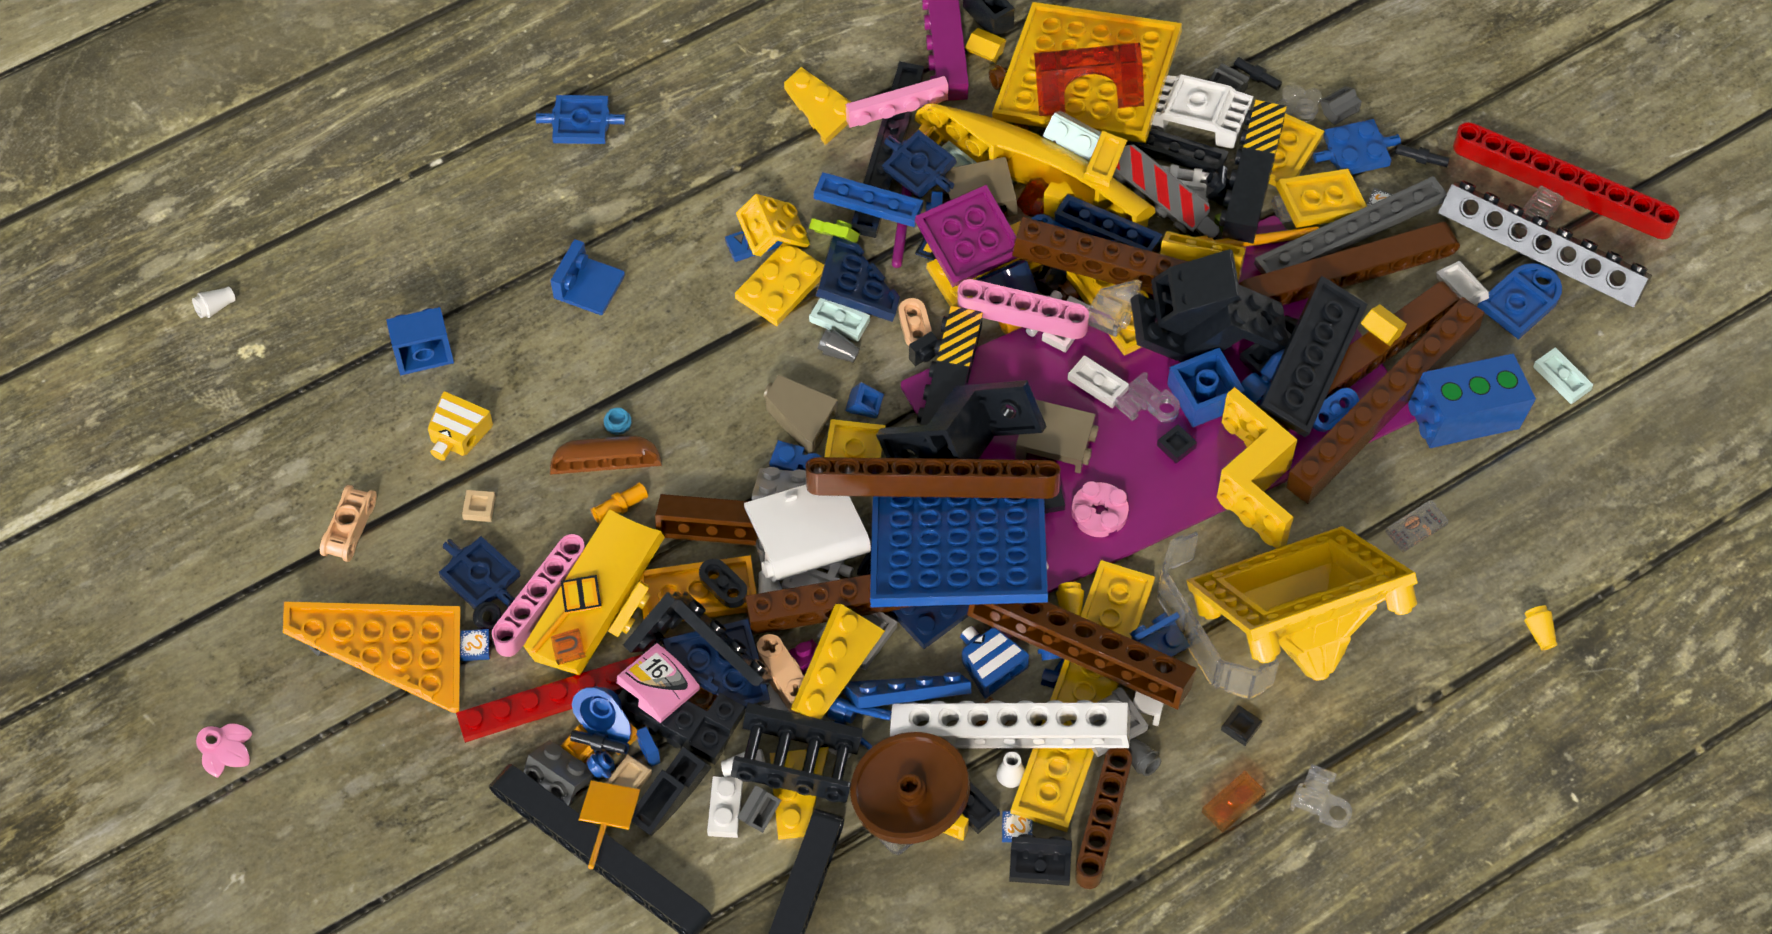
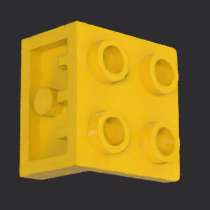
(769, 221)

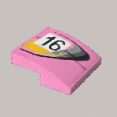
(658, 682)

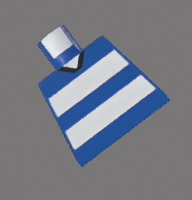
(992, 659)

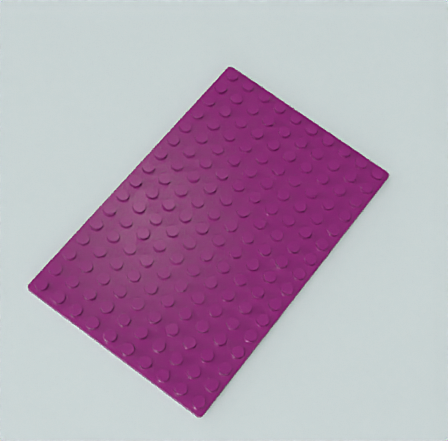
(1159, 492)

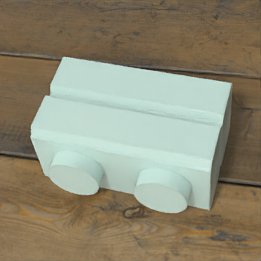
(1072, 134)

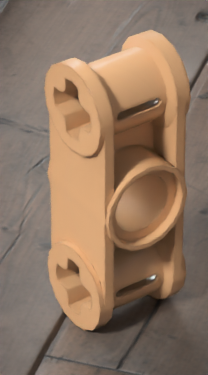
(343, 538)
(781, 667)

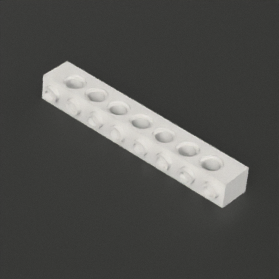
(1023, 734)

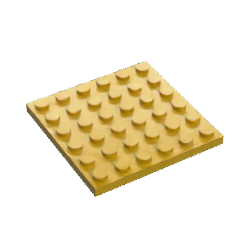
(1091, 96)

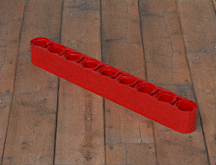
(1567, 180)

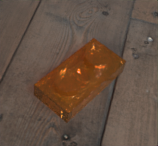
(1233, 801)

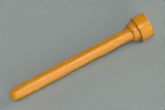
(1266, 238)

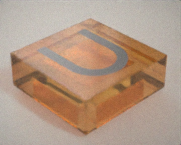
(568, 646)

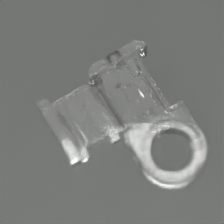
(1144, 395)
(1315, 795)

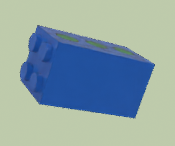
(1471, 400)

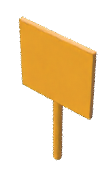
(608, 806)

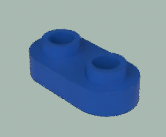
(1333, 411)

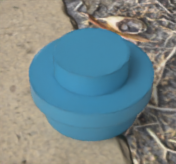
(617, 421)

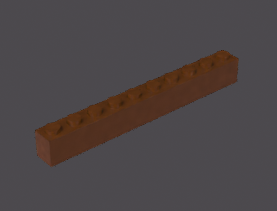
(1383, 401)

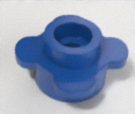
(601, 764)

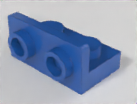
(1163, 635)

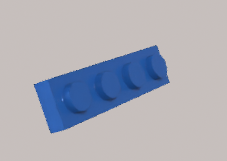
(868, 199)

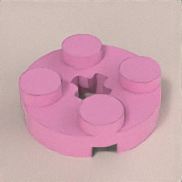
(1100, 494)

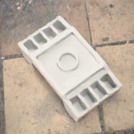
(1203, 106)

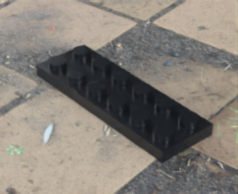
(1312, 356)

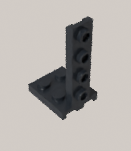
(670, 613)

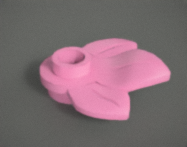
(227, 750)

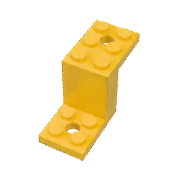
(1256, 469)

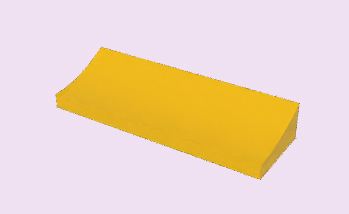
(618, 557)

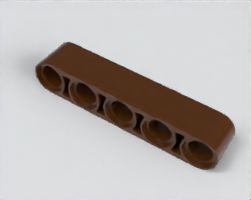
(1103, 829)

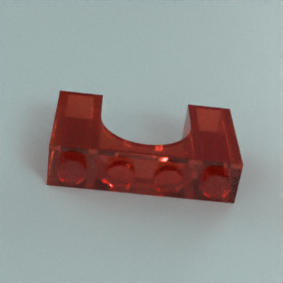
(1117, 62)

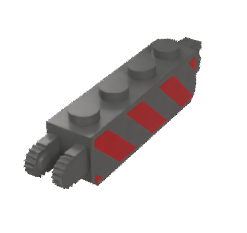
(1165, 193)

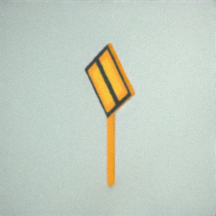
(578, 596)

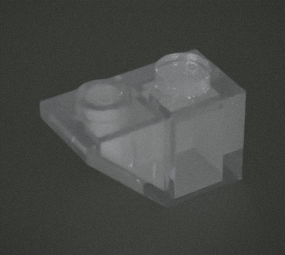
(1112, 307)

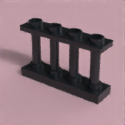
(799, 728)

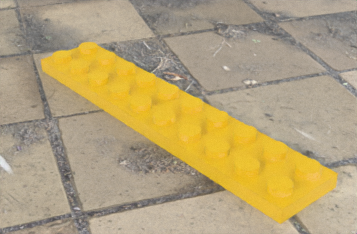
(1057, 775)

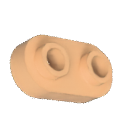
(916, 325)

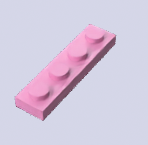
(896, 102)

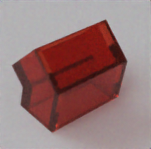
(1032, 198)

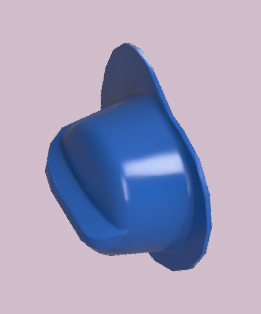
(601, 712)

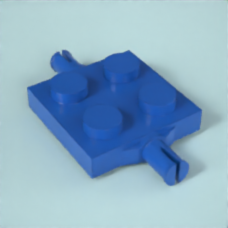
(580, 119)
(1357, 147)

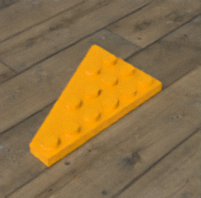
(397, 643)

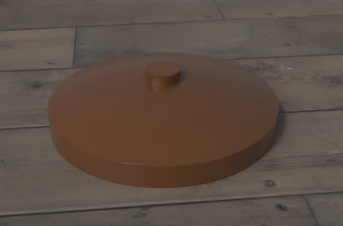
(910, 788)

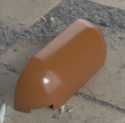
(604, 454)

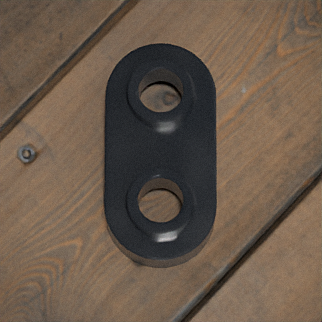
(725, 584)

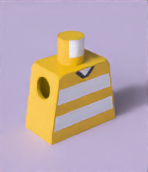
(457, 426)

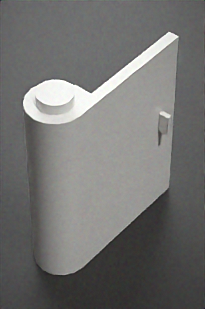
(806, 531)

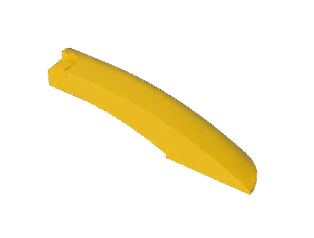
(1031, 157)

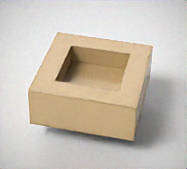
(478, 505)

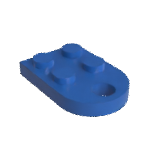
(1520, 300)

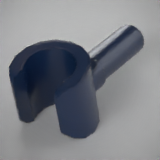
(1050, 677)

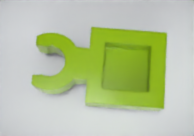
(840, 229)

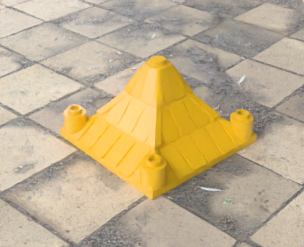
(1306, 597)

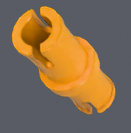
(620, 502)

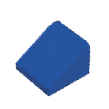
(864, 401)

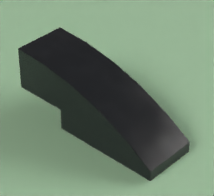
(669, 791)

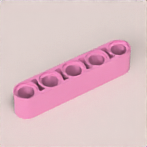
(1037, 308)
(533, 606)

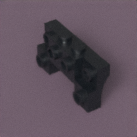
(691, 726)

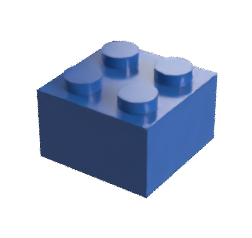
(420, 341)
(1203, 386)

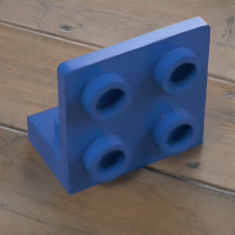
(585, 281)

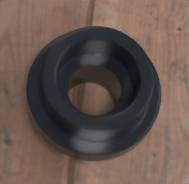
(494, 611)

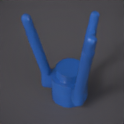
(845, 711)

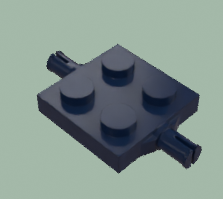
(919, 164)
(479, 573)

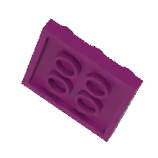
(968, 235)

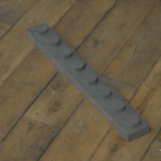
(1355, 226)

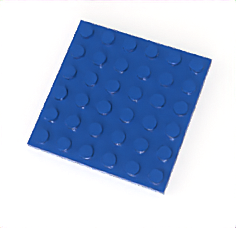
(957, 551)

